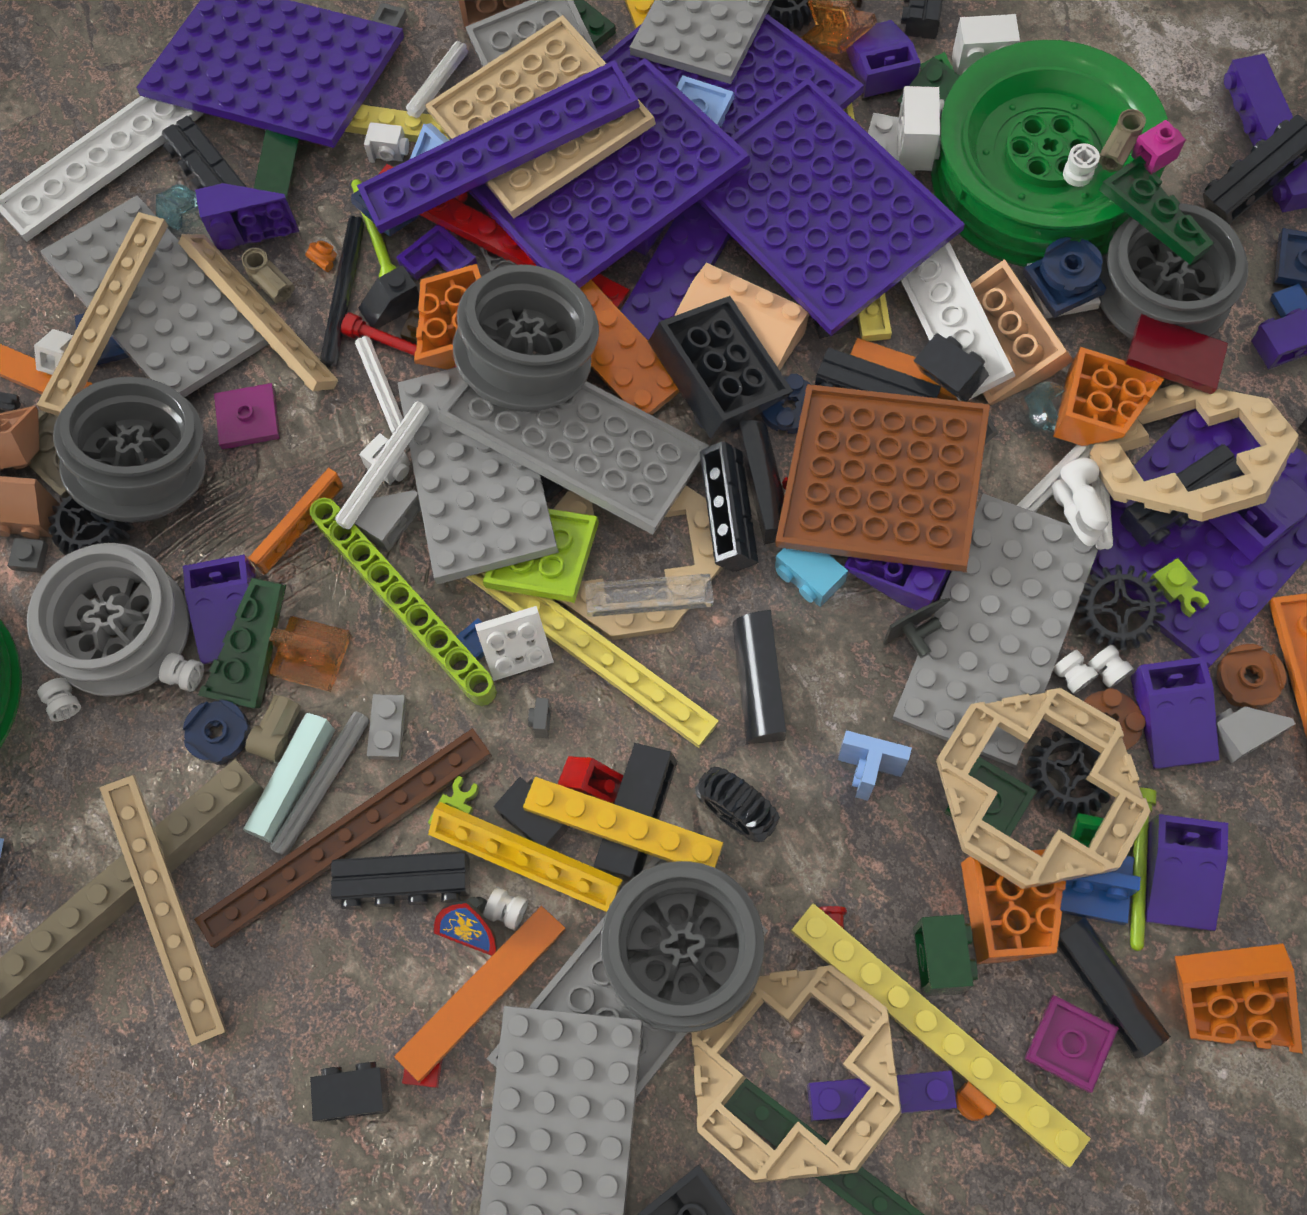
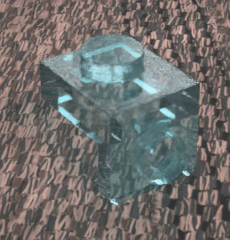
(173, 203)
(1041, 407)

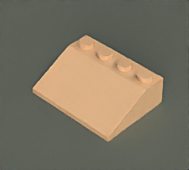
(772, 318)
(1021, 330)

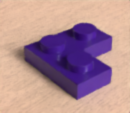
(432, 249)

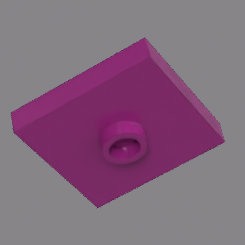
(246, 416)
(1071, 1044)

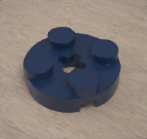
(1068, 280)
(784, 418)
(220, 748)

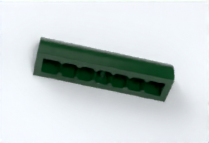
(276, 163)

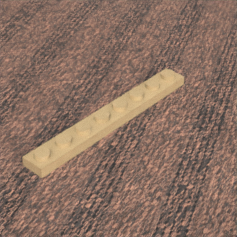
(258, 312)
(103, 313)
(163, 910)

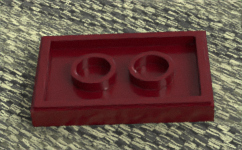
(1177, 354)

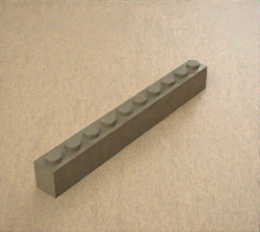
(113, 889)

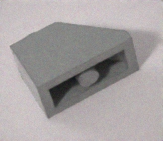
(388, 517)
(1248, 730)

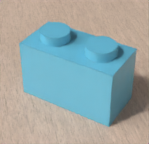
(813, 573)

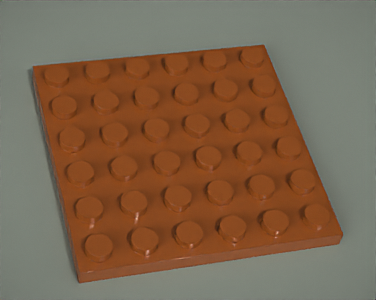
(884, 477)

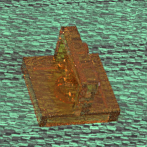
(837, 25)
(308, 652)

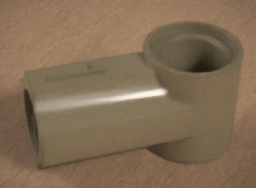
(1122, 140)
(267, 275)
(271, 736)

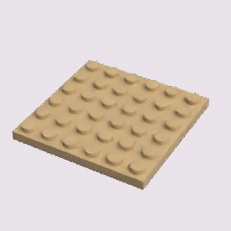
(518, 76)

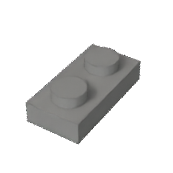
(386, 727)

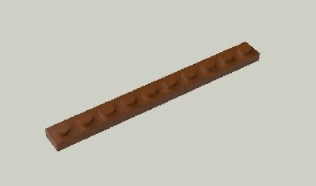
(341, 838)

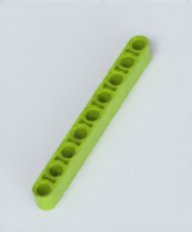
(409, 611)

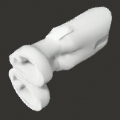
(1080, 500)

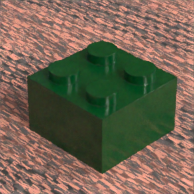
(944, 955)

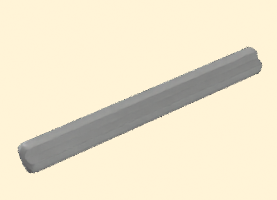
(319, 784)

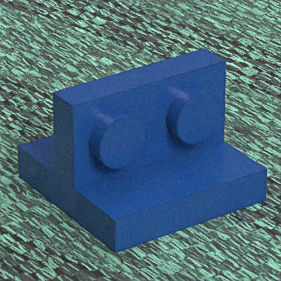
(1102, 895)

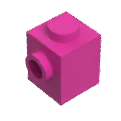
(1159, 146)

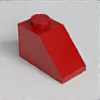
(591, 778)

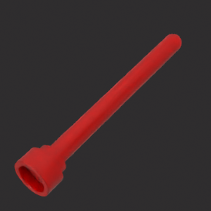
(354, 326)

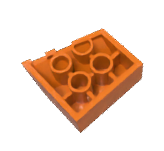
(438, 315)
(1102, 398)
(1010, 920)
(1241, 996)

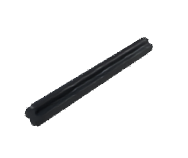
(342, 291)

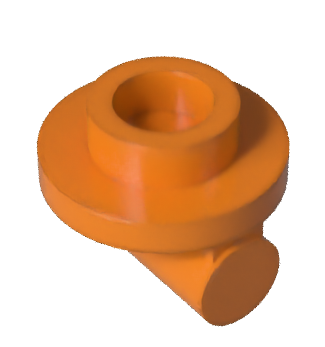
(321, 254)
(973, 1102)

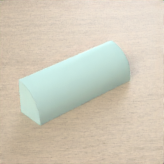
(290, 777)

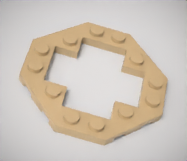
(1167, 493)
(657, 622)
(1064, 856)
(800, 1151)

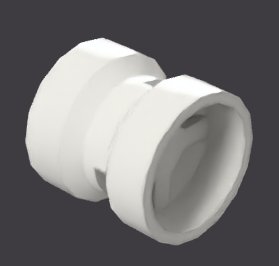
(1081, 164)
(1110, 666)
(181, 672)
(1076, 673)
(59, 700)
(505, 908)

